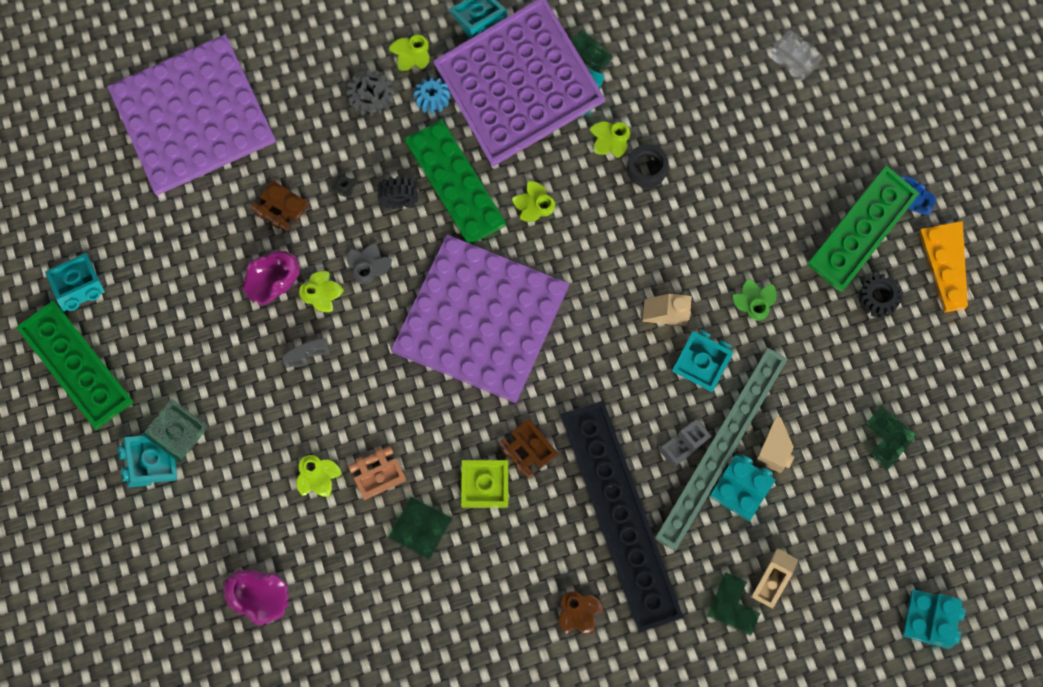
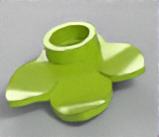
(408, 54)
(608, 140)
(531, 202)
(323, 290)
(319, 479)

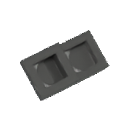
(299, 355)
(685, 443)

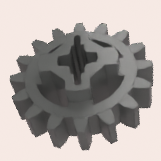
(376, 86)

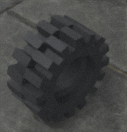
(397, 192)
(886, 285)

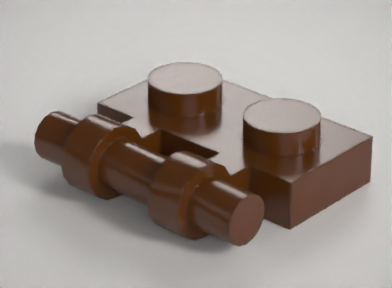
(282, 200)
(533, 443)

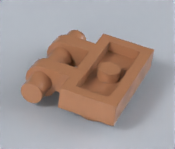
(380, 478)

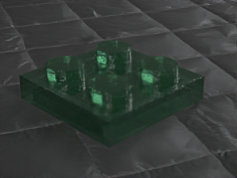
(175, 430)
(420, 528)

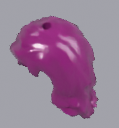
(270, 276)
(256, 595)

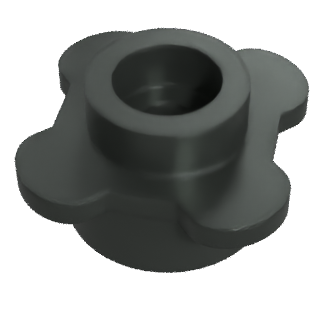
(348, 189)

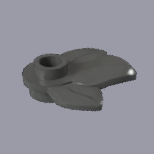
(369, 261)

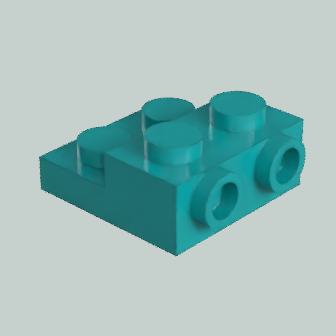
(478, 15)
(74, 282)
(703, 360)
(145, 462)
(743, 487)
(933, 619)

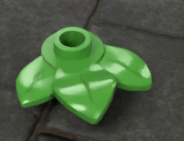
(754, 297)

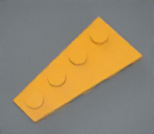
(946, 261)

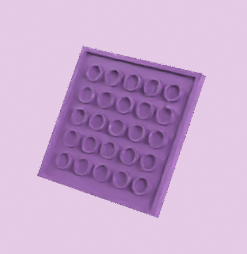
(519, 81)
(191, 114)
(480, 318)

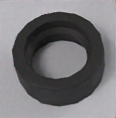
(651, 151)

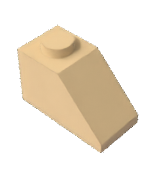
(667, 309)
(776, 448)
(775, 578)

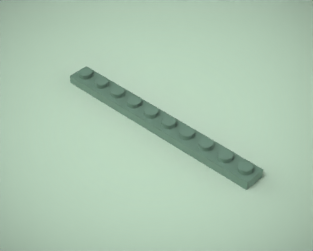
(721, 450)

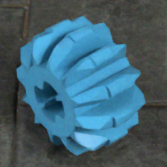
(428, 102)

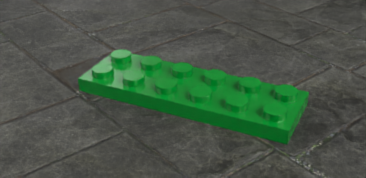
(455, 182)
(862, 229)
(74, 365)

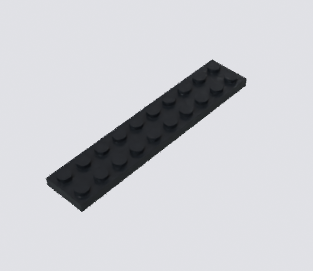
(621, 517)

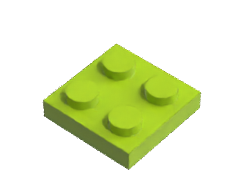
(484, 484)

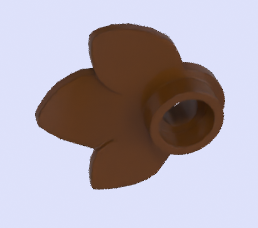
(580, 616)

